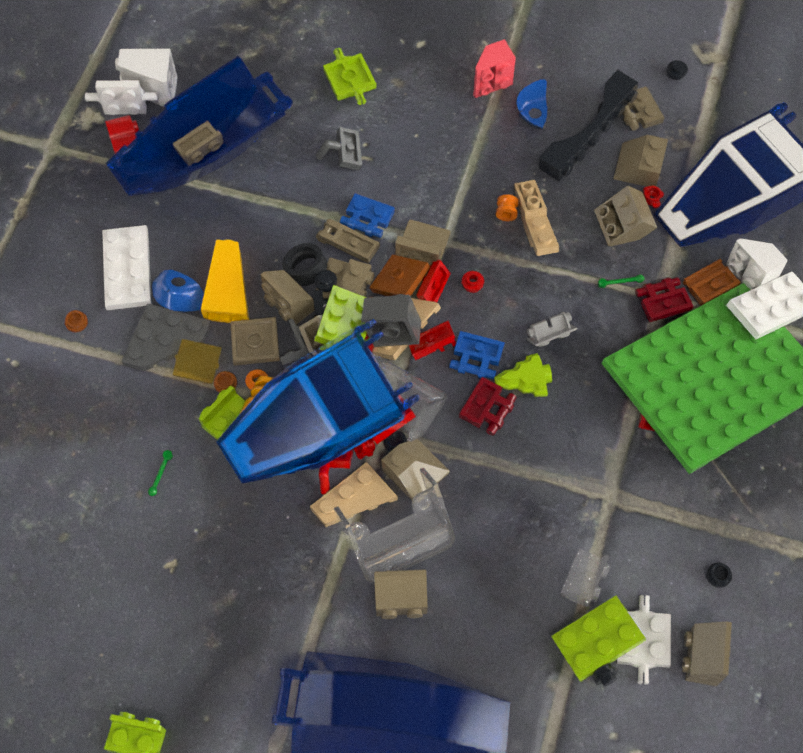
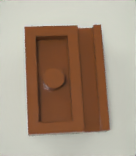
(711, 282)

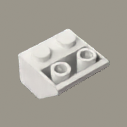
(755, 262)

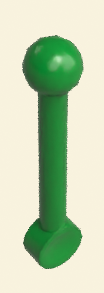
(602, 283)
(167, 455)

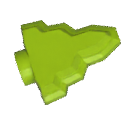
(527, 377)

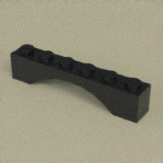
(562, 155)

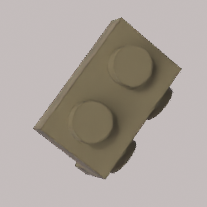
(198, 143)

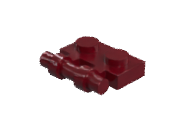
(666, 304)
(481, 402)

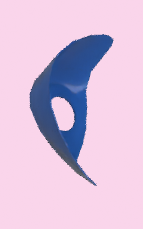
(533, 97)
(179, 298)

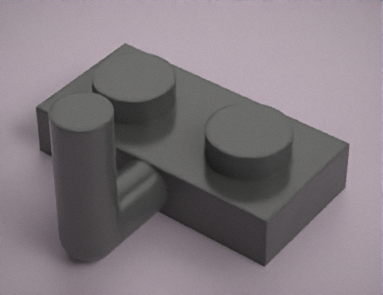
(347, 146)

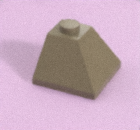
(404, 463)

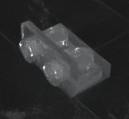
(584, 577)

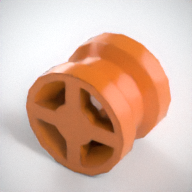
(507, 207)

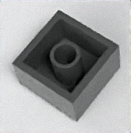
(394, 318)

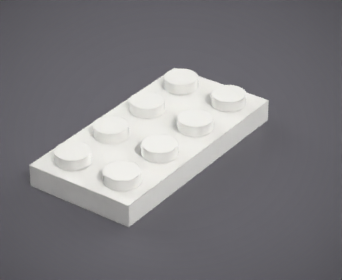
(126, 267)
(769, 305)

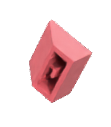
(494, 69)

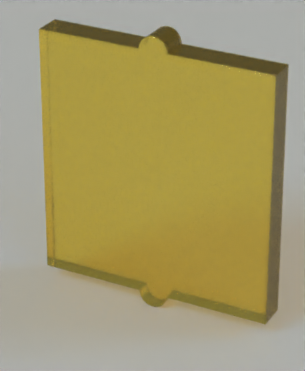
(197, 361)

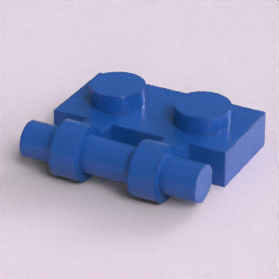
(369, 211)
(479, 349)

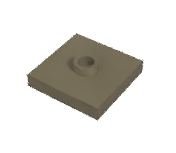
(254, 341)

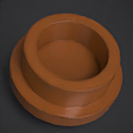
(76, 321)
(224, 381)

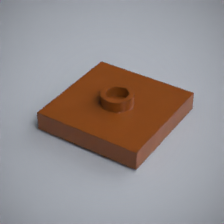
(399, 276)

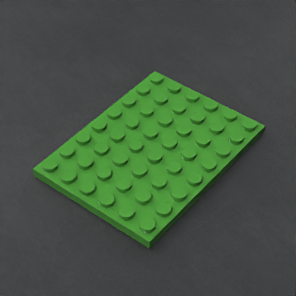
(710, 380)

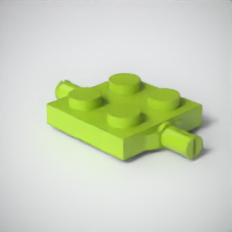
(349, 76)

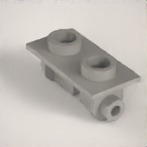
(560, 327)

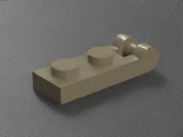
(348, 240)

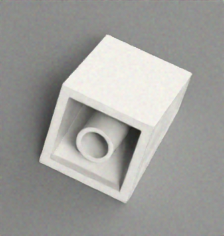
(152, 68)

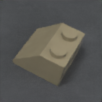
(641, 160)
(401, 593)
(707, 652)

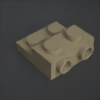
(350, 276)

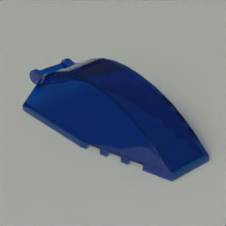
(228, 101)
(387, 708)

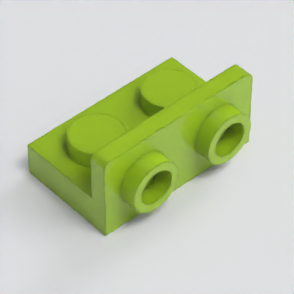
(222, 412)
(134, 735)

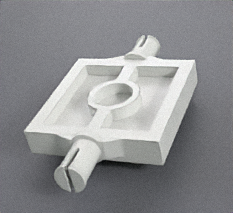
(121, 97)
(656, 648)

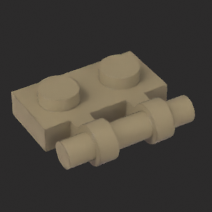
(645, 111)

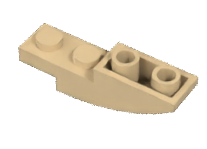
(535, 219)

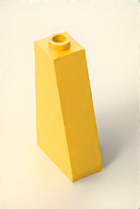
(225, 287)

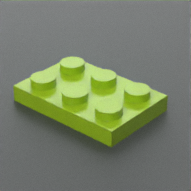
(340, 315)
(598, 638)

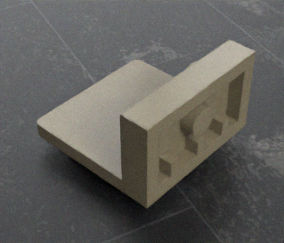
(422, 242)

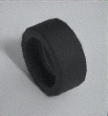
(302, 252)

